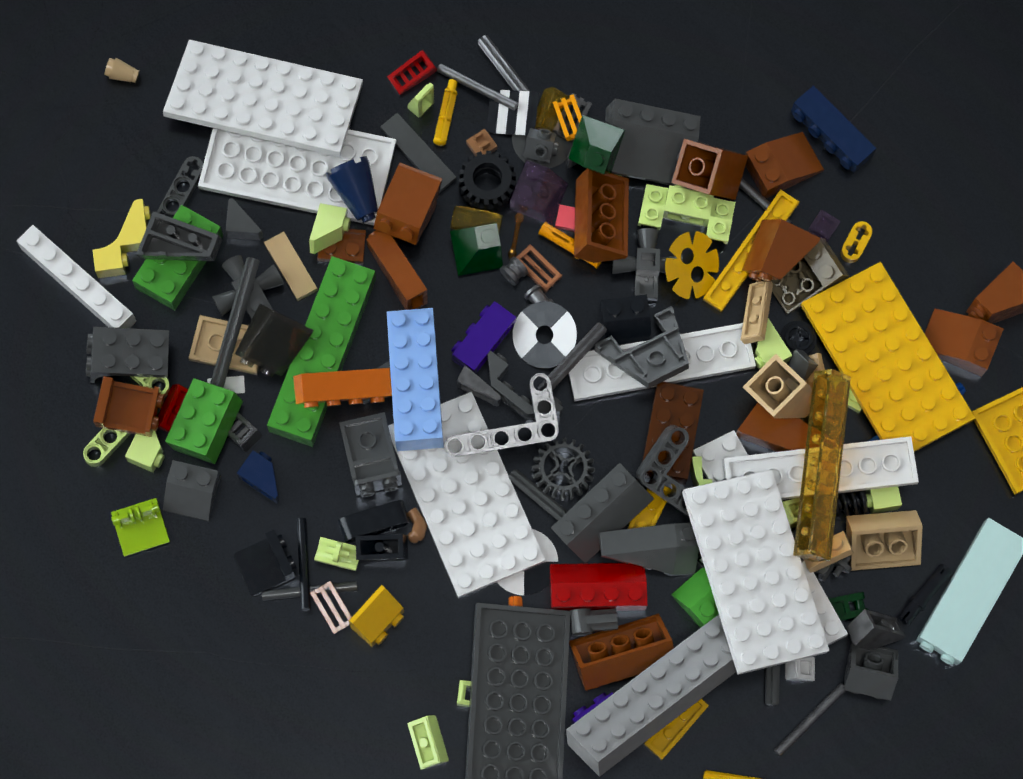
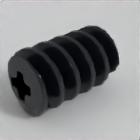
(853, 501)

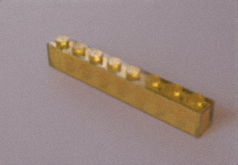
(822, 466)

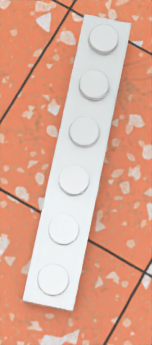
(75, 279)

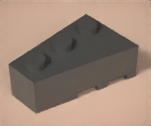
(177, 240)

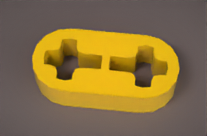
(851, 239)

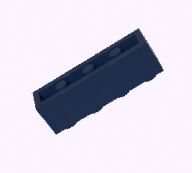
(833, 129)

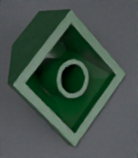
(596, 145)
(477, 248)

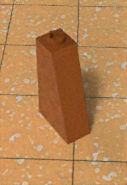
(397, 270)
(772, 432)

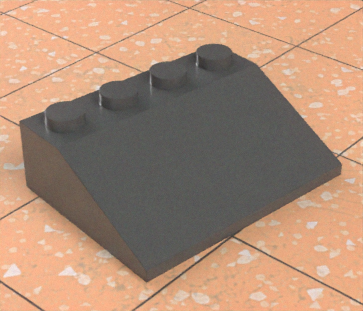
(650, 139)

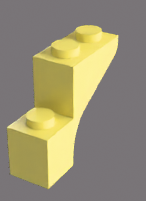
(113, 258)

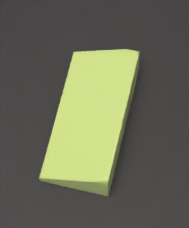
(428, 741)

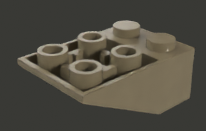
(809, 277)

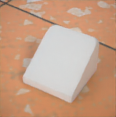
(801, 670)

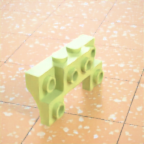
(689, 207)

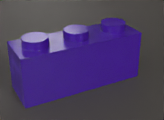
(483, 337)

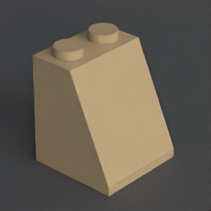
(780, 390)

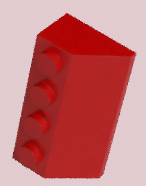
(598, 586)

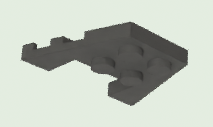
(654, 359)

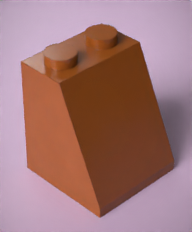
(709, 169)
(408, 203)
(777, 250)
(1001, 297)

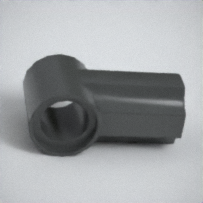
(586, 621)

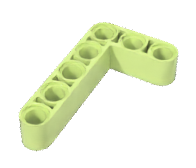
(98, 441)

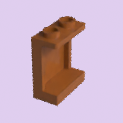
(128, 407)

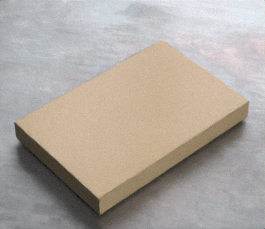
(208, 342)

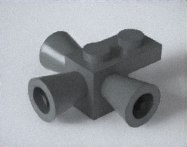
(645, 264)
(268, 279)

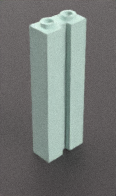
(971, 592)

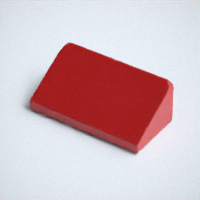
(171, 407)

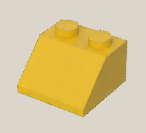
(377, 617)

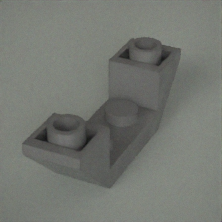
(522, 405)

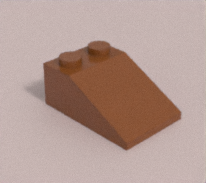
(782, 163)
(963, 340)

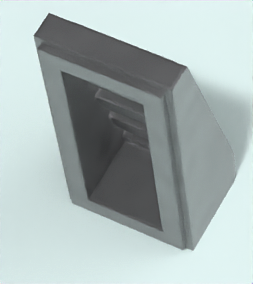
(473, 383)
(247, 436)

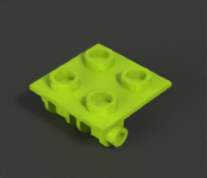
(140, 527)

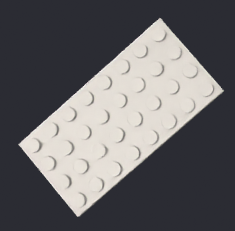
(263, 98)
(289, 174)
(470, 504)
(754, 572)

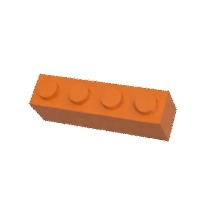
(342, 386)

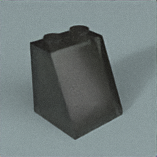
(272, 341)

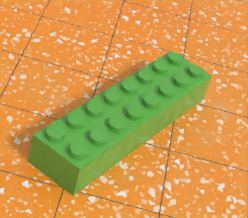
(334, 326)

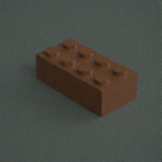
(679, 407)

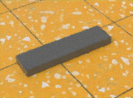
(417, 150)

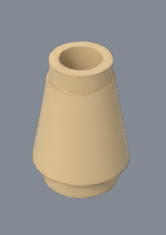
(121, 71)

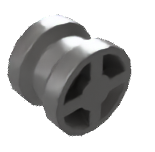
(514, 271)

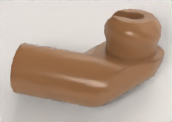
(419, 526)

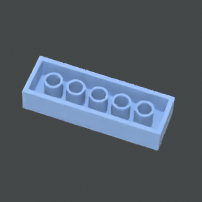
(415, 379)

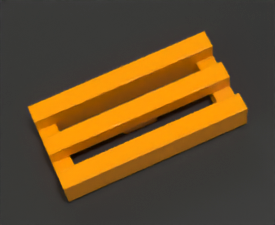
(565, 104)

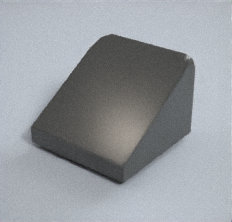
(802, 364)

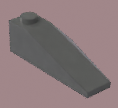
(659, 547)

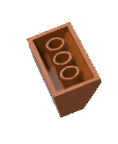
(601, 217)
(621, 652)

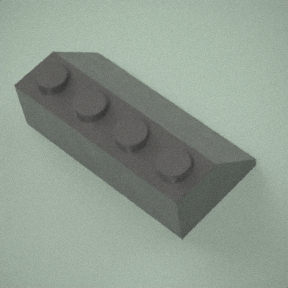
(603, 509)

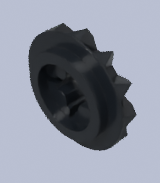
(805, 330)

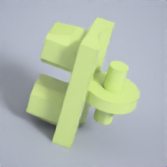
(336, 554)

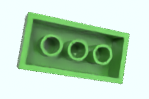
(171, 279)

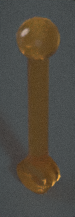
(519, 219)

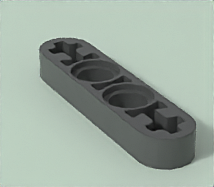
(182, 197)

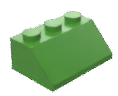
(697, 598)

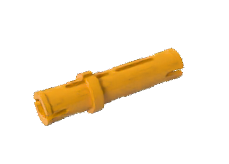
(563, 241)

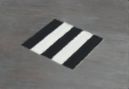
(507, 121)

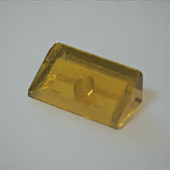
(546, 112)

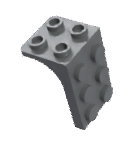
(127, 353)
(370, 454)

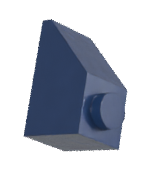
(260, 474)

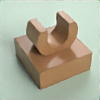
(481, 142)

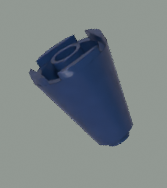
(355, 187)

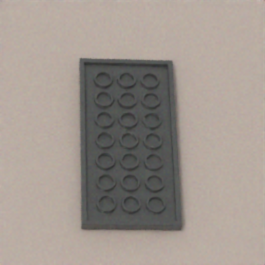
(518, 693)

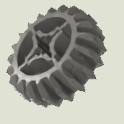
(580, 457)

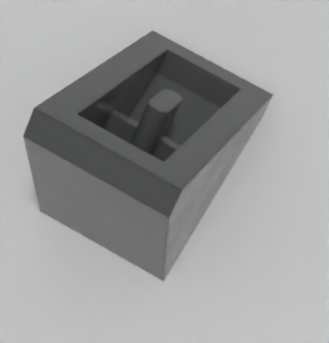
(239, 224)

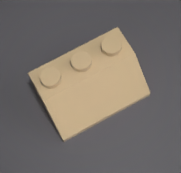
(884, 540)

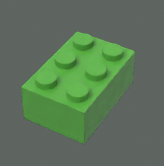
(204, 421)

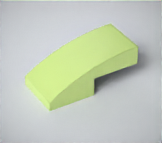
(697, 473)

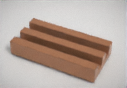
(551, 281)

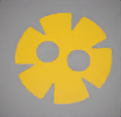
(677, 269)

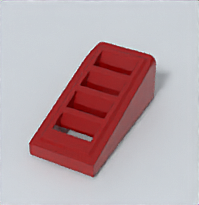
(414, 61)

